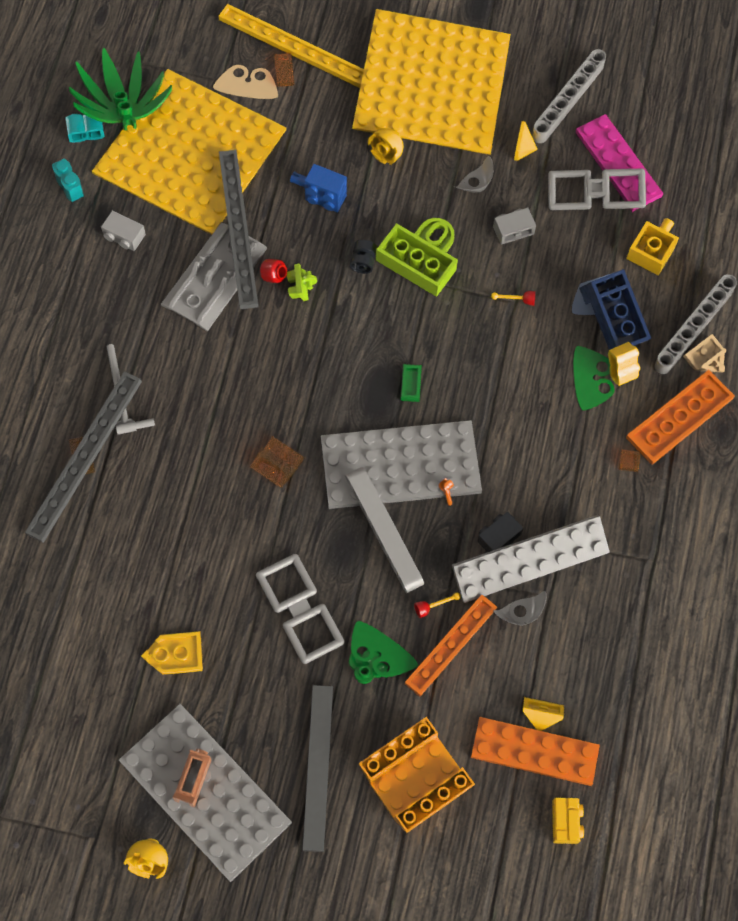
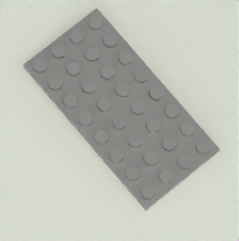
(403, 462)
(231, 815)

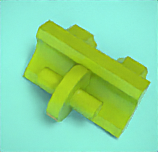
(303, 280)

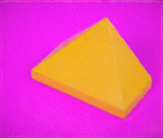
(525, 143)
(542, 713)

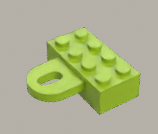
(418, 257)

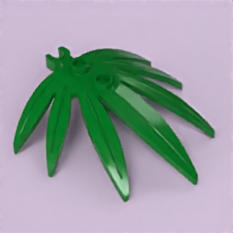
(120, 108)

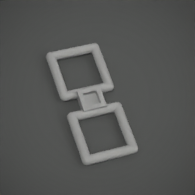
(596, 189)
(300, 608)

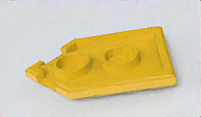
(176, 653)

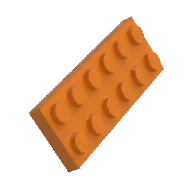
(680, 417)
(535, 751)

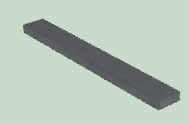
(318, 769)

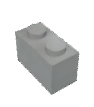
(514, 225)
(123, 231)

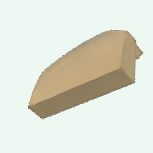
(707, 356)

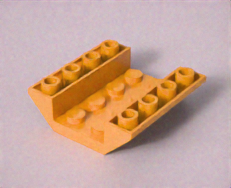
(415, 775)

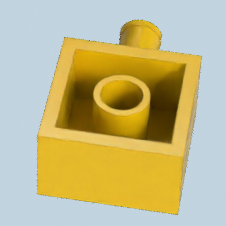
(653, 246)

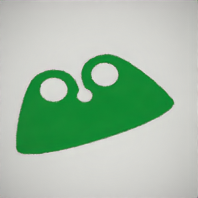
(586, 387)
(391, 652)

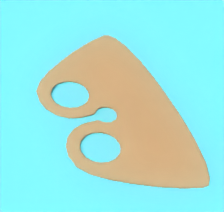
(238, 86)

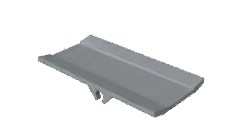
(209, 280)

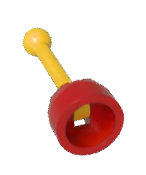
(528, 297)
(423, 608)

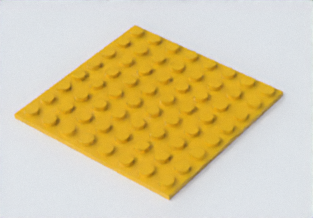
(436, 95)
(176, 151)

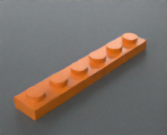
(450, 645)

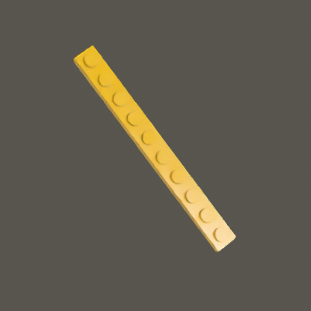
(292, 44)

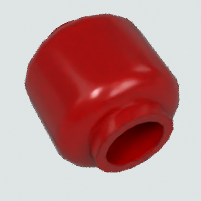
(273, 270)

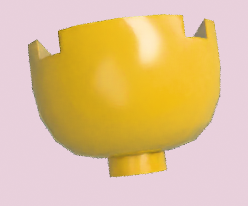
(386, 145)
(147, 858)

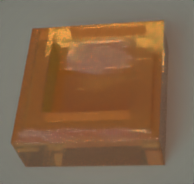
(629, 460)

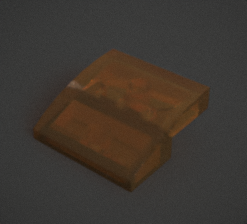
(277, 462)

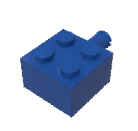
(323, 187)

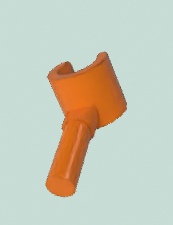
(445, 486)

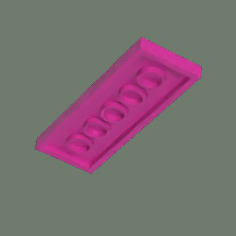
(613, 152)

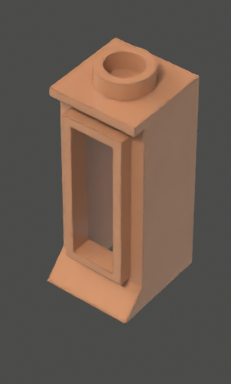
(191, 798)

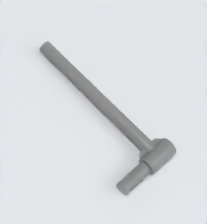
(124, 425)

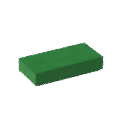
(411, 383)

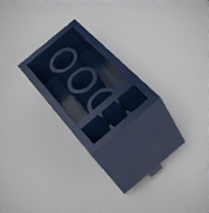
(616, 309)

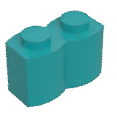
(83, 128)
(68, 180)

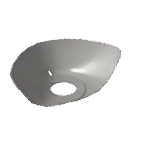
(483, 174)
(533, 606)

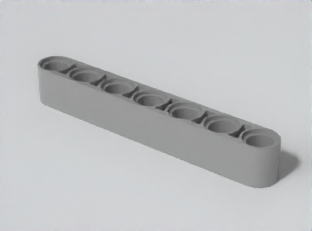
(568, 96)
(692, 331)
(384, 529)

